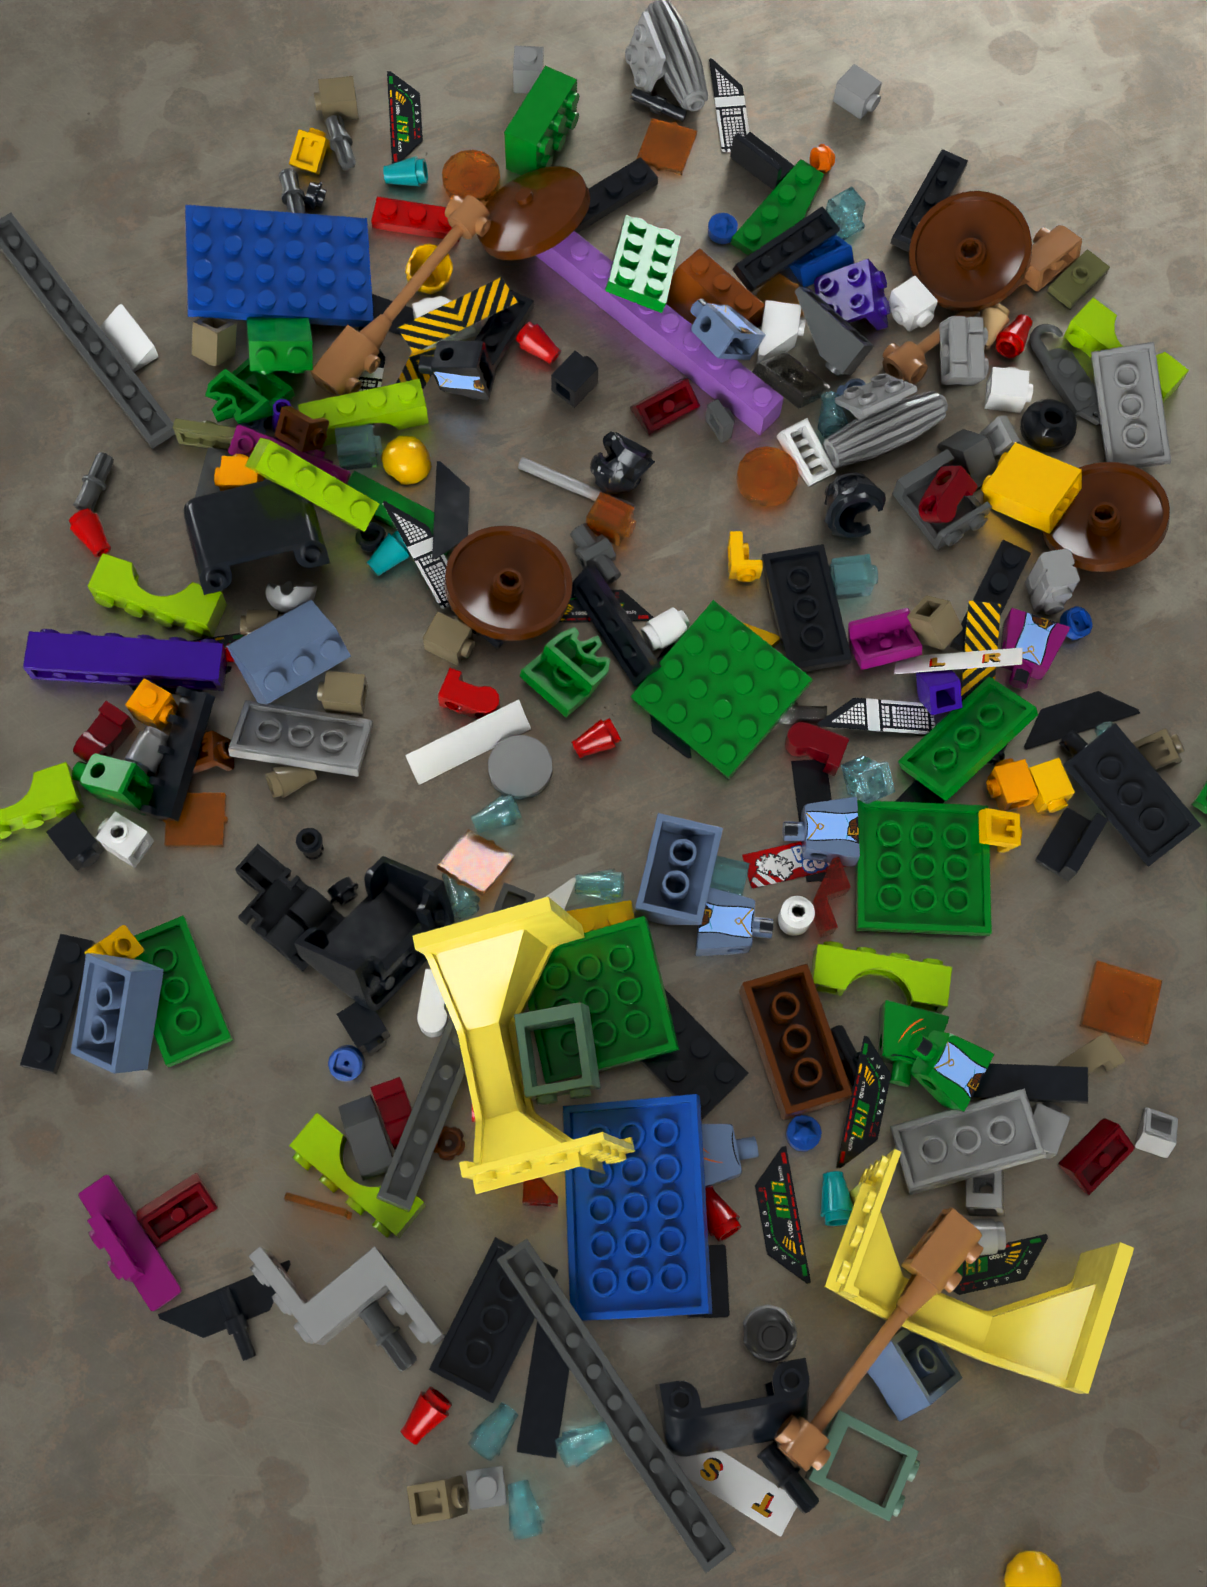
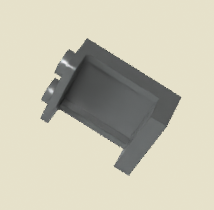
(911, 489)

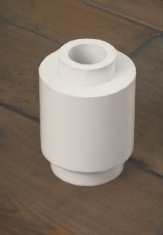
(665, 629)
(789, 922)

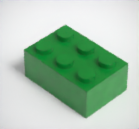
(541, 122)

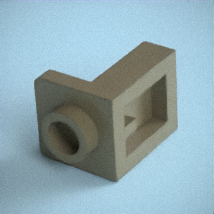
(1160, 748)
(437, 1500)

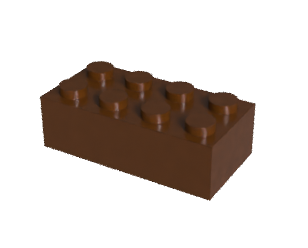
(795, 1041)

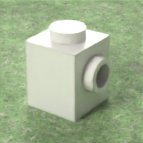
(912, 304)
(1008, 389)
(124, 839)

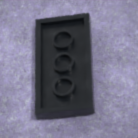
(806, 608)
(1131, 794)
(699, 1064)
(486, 1330)

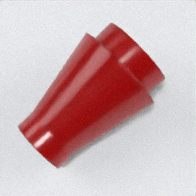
(1014, 337)
(537, 342)
(90, 532)
(597, 738)
(721, 1218)
(426, 1414)

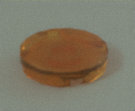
(471, 174)
(767, 476)

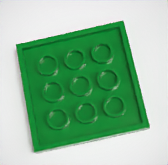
(721, 689)
(922, 869)
(623, 986)

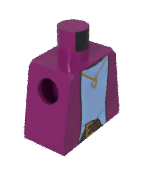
(1039, 641)

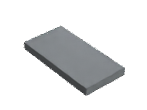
(1131, 405)
(301, 738)
(968, 1143)

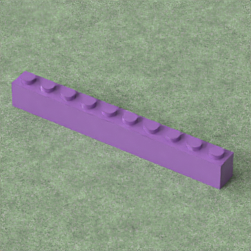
(668, 336)

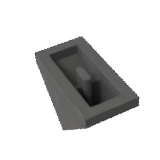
(972, 453)

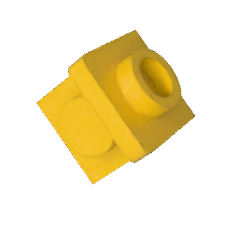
(309, 150)
(738, 559)
(1000, 829)
(119, 944)

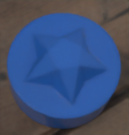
(722, 228)
(1079, 622)
(346, 1063)
(803, 1133)

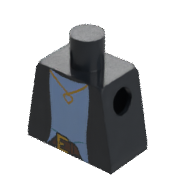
(461, 368)

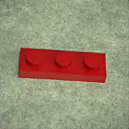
(410, 218)

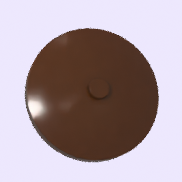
(535, 212)
(971, 250)
(1113, 519)
(508, 583)

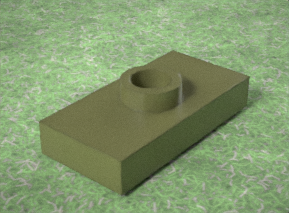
(1078, 279)
(203, 434)

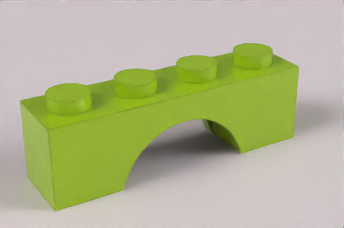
(1095, 331)
(393, 404)
(312, 484)
(117, 584)
(50, 796)
(922, 983)
(323, 1148)

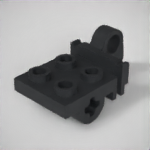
(283, 907)

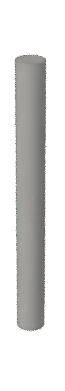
(562, 480)

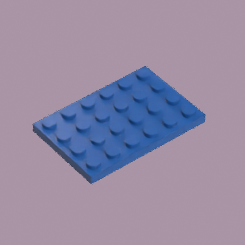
(277, 266)
(643, 1224)

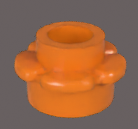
(822, 158)

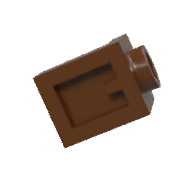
(300, 430)
(214, 753)

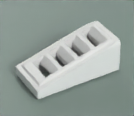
(816, 448)

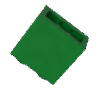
(279, 344)

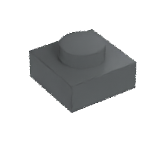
(720, 420)

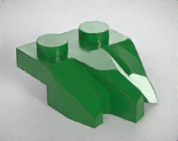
(246, 394)
(567, 671)

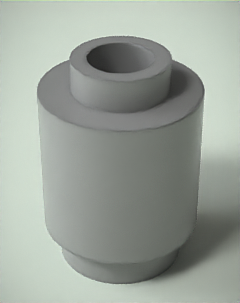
(145, 749)
(992, 1233)

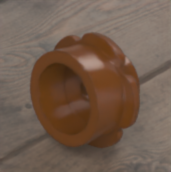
(457, 1146)

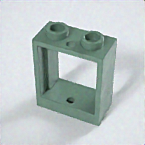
(553, 1017)
(906, 1470)

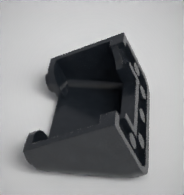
(248, 526)
(374, 946)
(699, 1430)

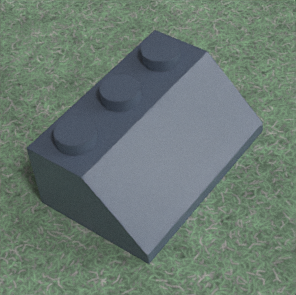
(288, 652)
(678, 871)
(117, 1012)

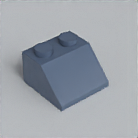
(913, 1373)

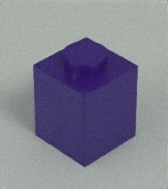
(939, 691)

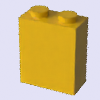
(1032, 487)

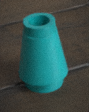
(407, 172)
(388, 554)
(836, 1200)

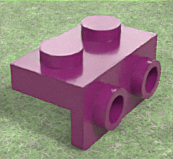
(883, 639)

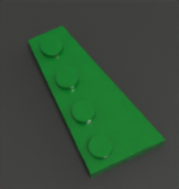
(781, 208)

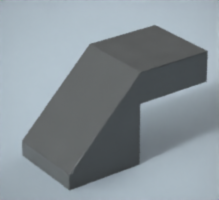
(366, 1137)

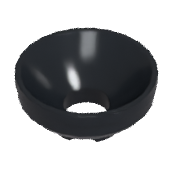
(1044, 435)

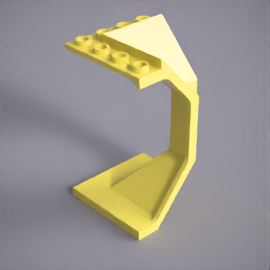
(486, 977)
(1043, 1337)

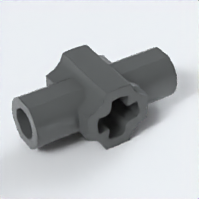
(596, 552)

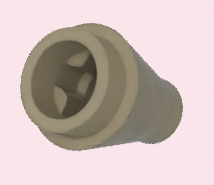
(287, 779)

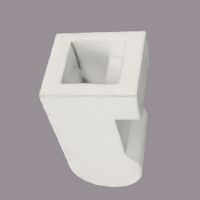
(432, 1008)

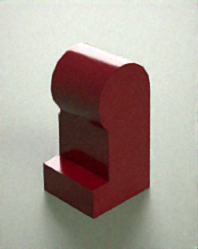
(945, 494)
(105, 733)
(816, 744)
(393, 1107)

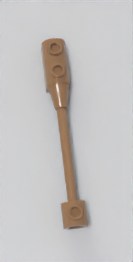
(1051, 255)
(358, 351)
(932, 1268)

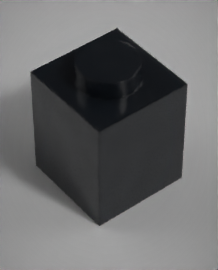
(574, 378)
(75, 842)
(364, 1028)

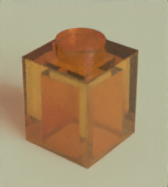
(611, 518)

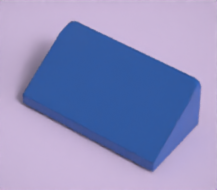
(823, 260)

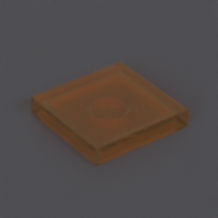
(1121, 1003)

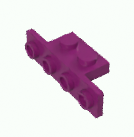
(245, 440)
(127, 1244)

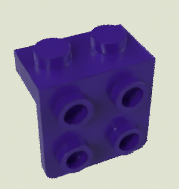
(856, 293)

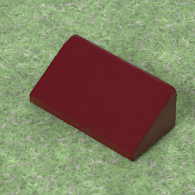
(665, 405)
(1097, 1155)
(176, 1210)

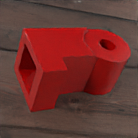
(467, 698)

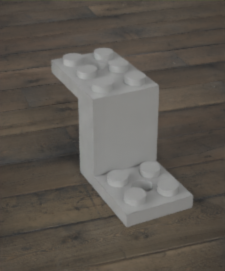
(344, 1297)

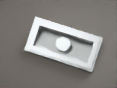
(129, 338)

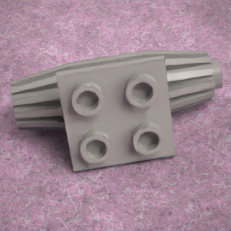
(666, 50)
(882, 419)

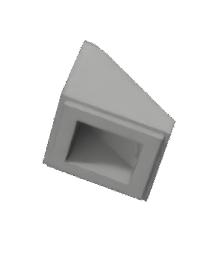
(1157, 1133)

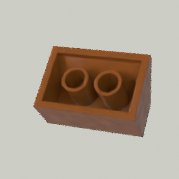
(705, 279)

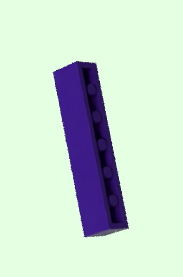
(125, 660)

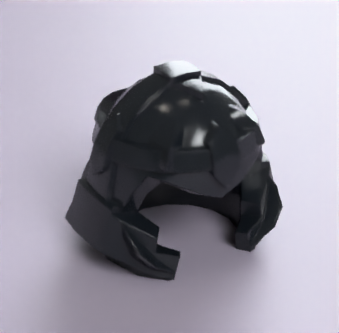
(622, 466)
(848, 497)

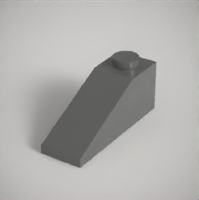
(834, 337)

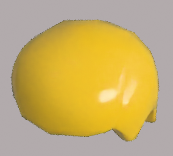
(439, 277)
(406, 460)
(1032, 1570)

